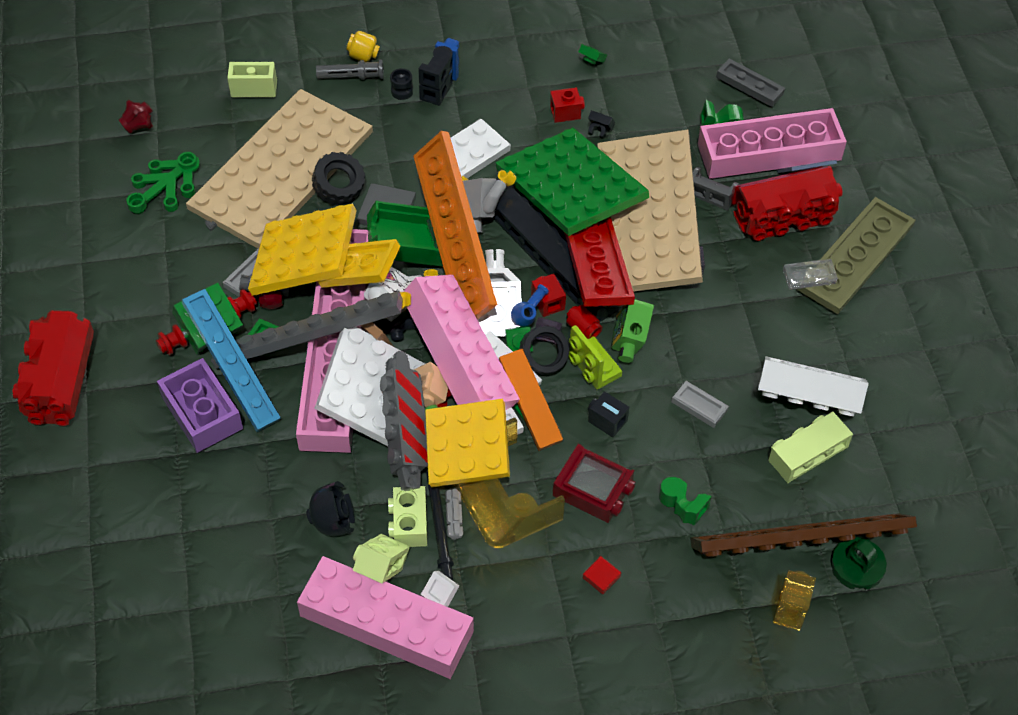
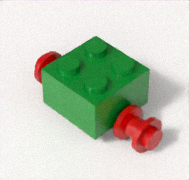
(229, 309)

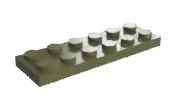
(861, 252)

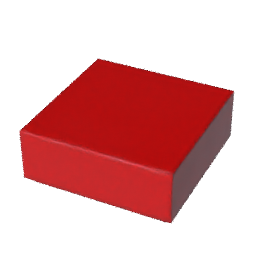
(601, 575)

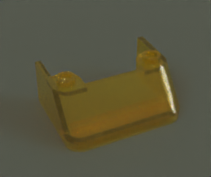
(504, 517)

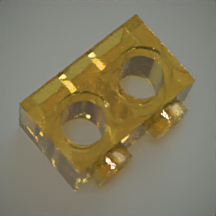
(794, 600)

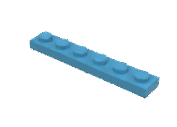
(231, 360)

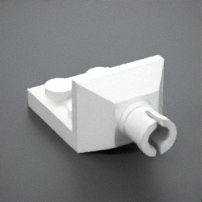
(507, 293)

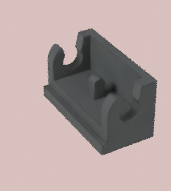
(712, 191)

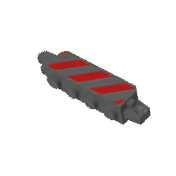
(404, 421)

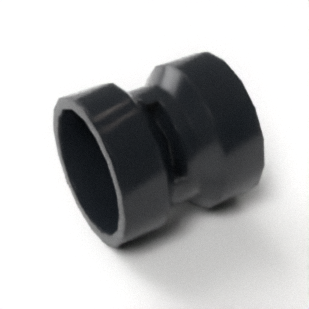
(401, 84)

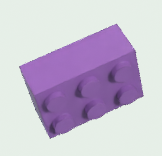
(200, 405)

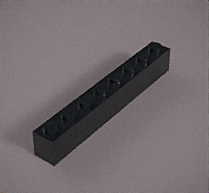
(542, 245)

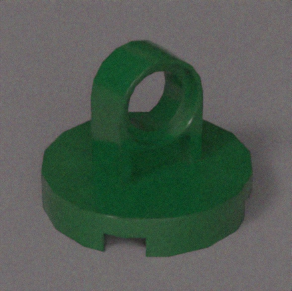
(858, 563)

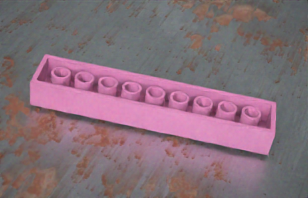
(315, 429)

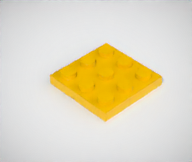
(467, 443)

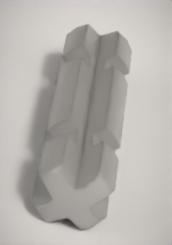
(454, 514)

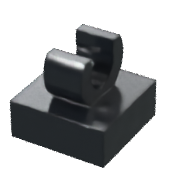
(600, 121)

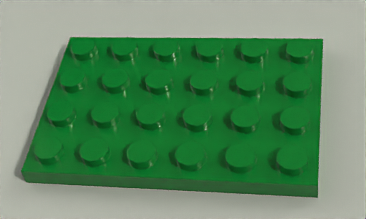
(573, 181)

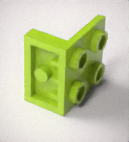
(592, 359)

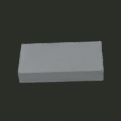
(700, 404)

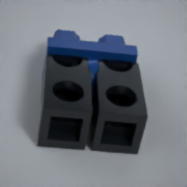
(439, 74)

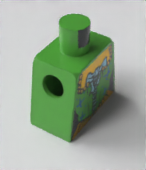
(631, 329)

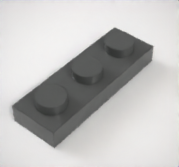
(750, 82)

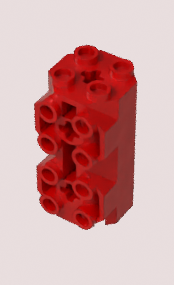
(796, 198)
(55, 369)

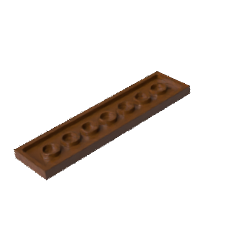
(794, 535)

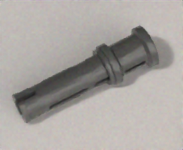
(362, 70)

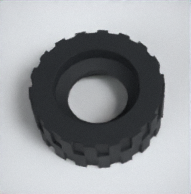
(345, 163)

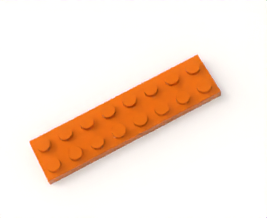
(454, 222)

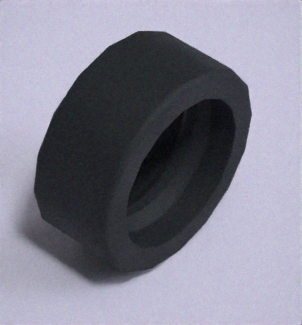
(562, 345)

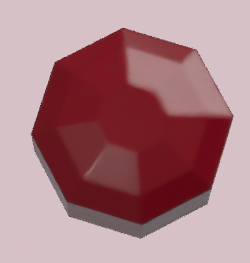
(271, 300)

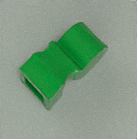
(727, 114)
(674, 495)

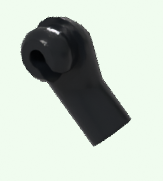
(399, 326)

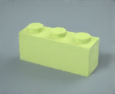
(810, 446)

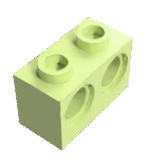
(411, 516)
(380, 558)

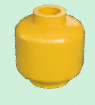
(362, 46)

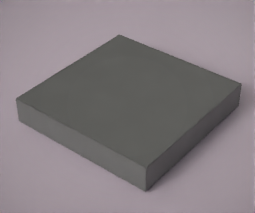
(384, 194)

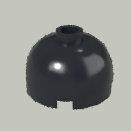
(331, 510)

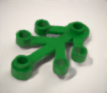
(185, 164)

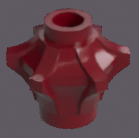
(136, 116)

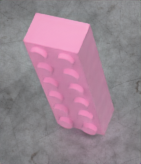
(771, 143)
(458, 342)
(386, 617)

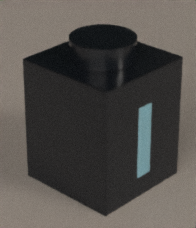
(608, 413)

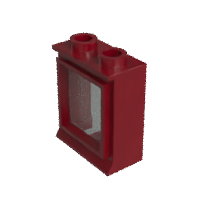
(594, 484)

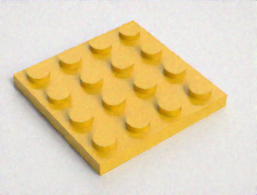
(303, 249)

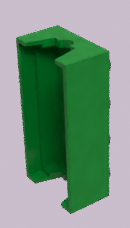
(406, 225)

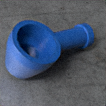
(517, 311)

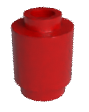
(584, 320)

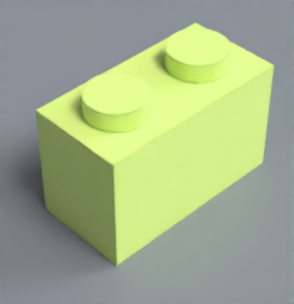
(252, 79)

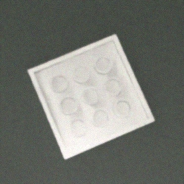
(353, 382)

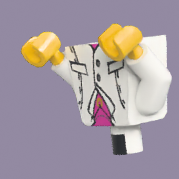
(395, 282)

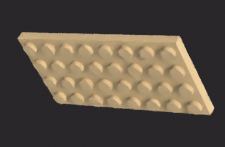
(275, 168)
(661, 232)

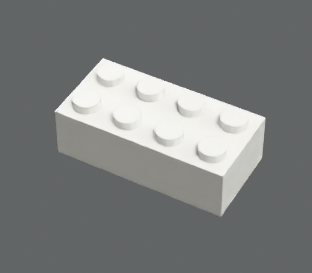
(813, 385)

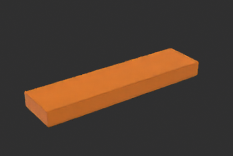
(532, 401)

